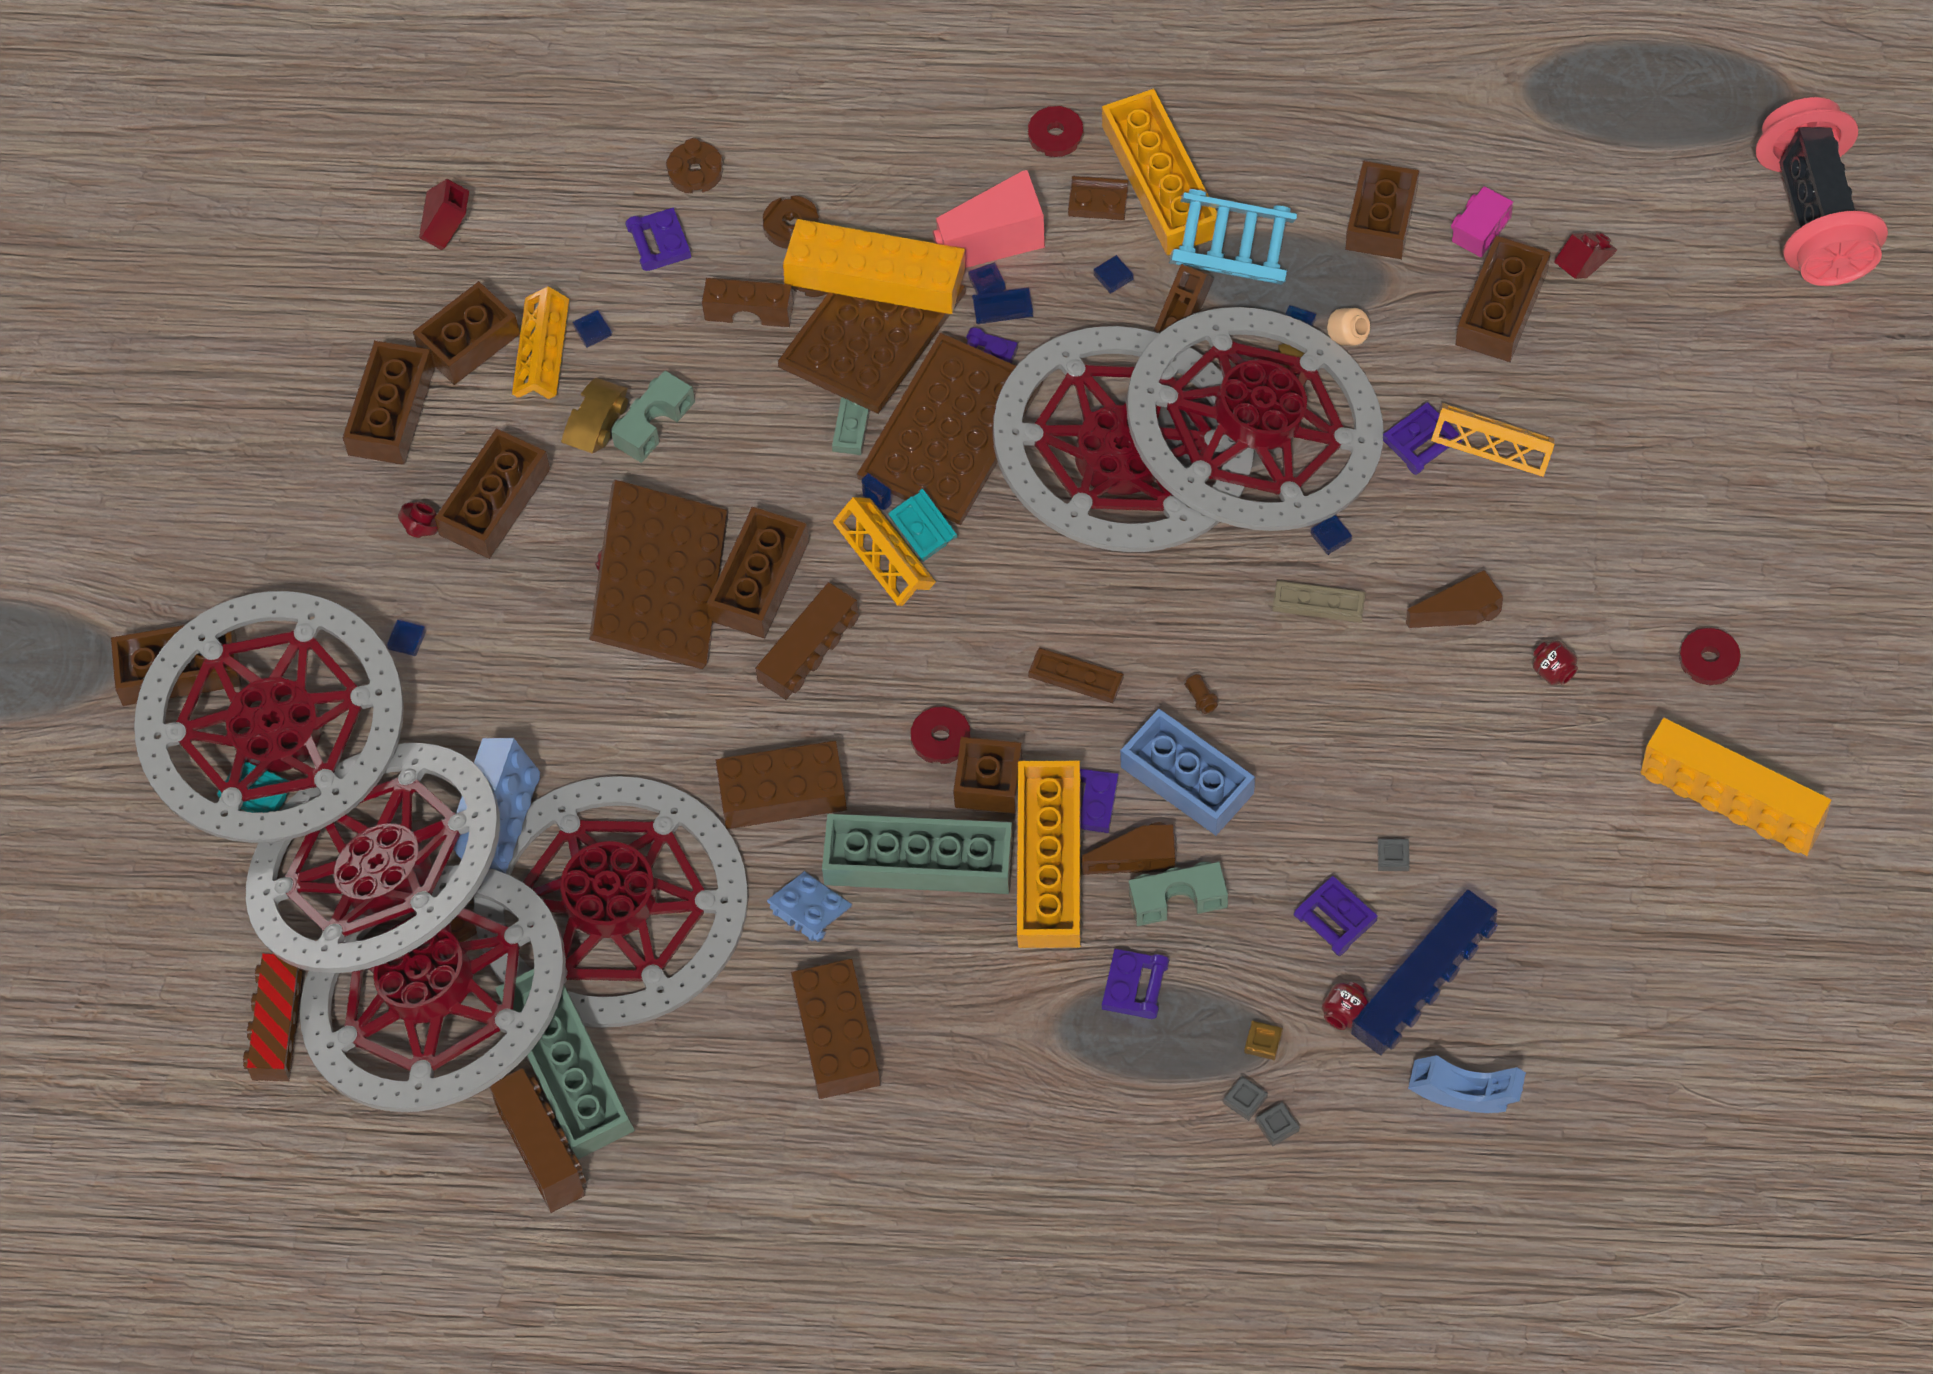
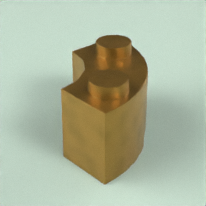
(591, 423)

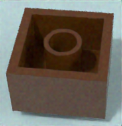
(987, 775)

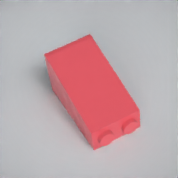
(995, 223)

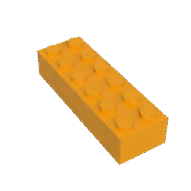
(1156, 166)
(874, 266)
(1735, 787)
(1049, 854)

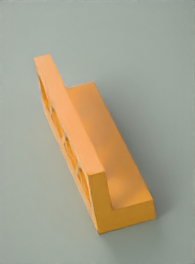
(544, 342)
(1497, 429)
(891, 545)

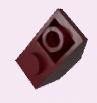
(443, 212)
(1585, 254)

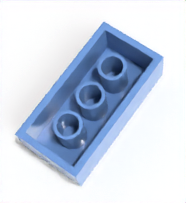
(1187, 771)
(513, 782)

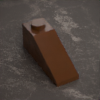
(1185, 297)
(1458, 605)
(1140, 850)

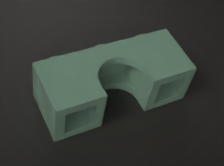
(664, 397)
(1200, 883)

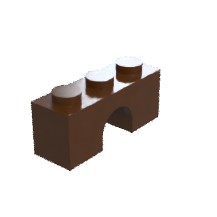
(768, 301)

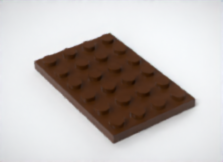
(861, 347)
(943, 429)
(657, 574)

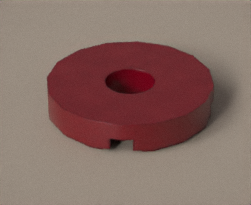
(1060, 118)
(1712, 641)
(936, 720)

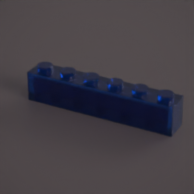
(1424, 973)

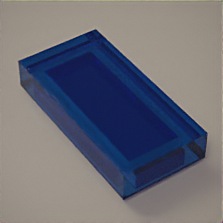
(1002, 305)

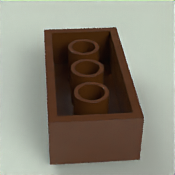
(1502, 298)
(388, 402)
(492, 493)
(758, 572)
(136, 652)
(781, 784)
(835, 1029)
(539, 1139)

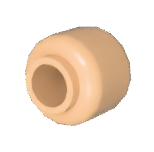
(1348, 326)

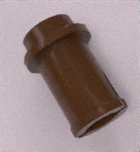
(1204, 699)

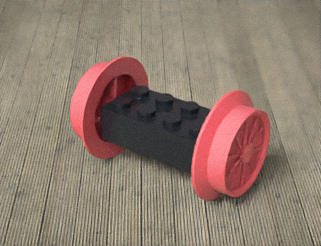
(1832, 237)

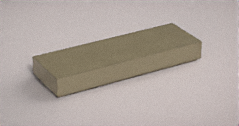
(1319, 601)

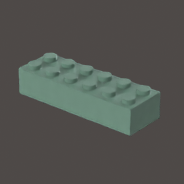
(917, 853)
(574, 1076)

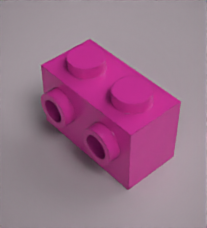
(1482, 221)

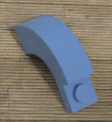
(1464, 1089)

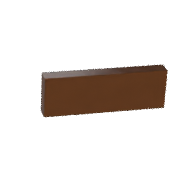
(1076, 675)

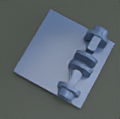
(808, 906)

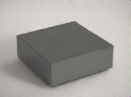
(1393, 855)
(1245, 1098)
(1277, 1124)

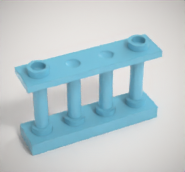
(1215, 260)

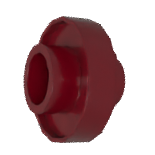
(418, 519)

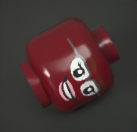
(1555, 663)
(1343, 1004)

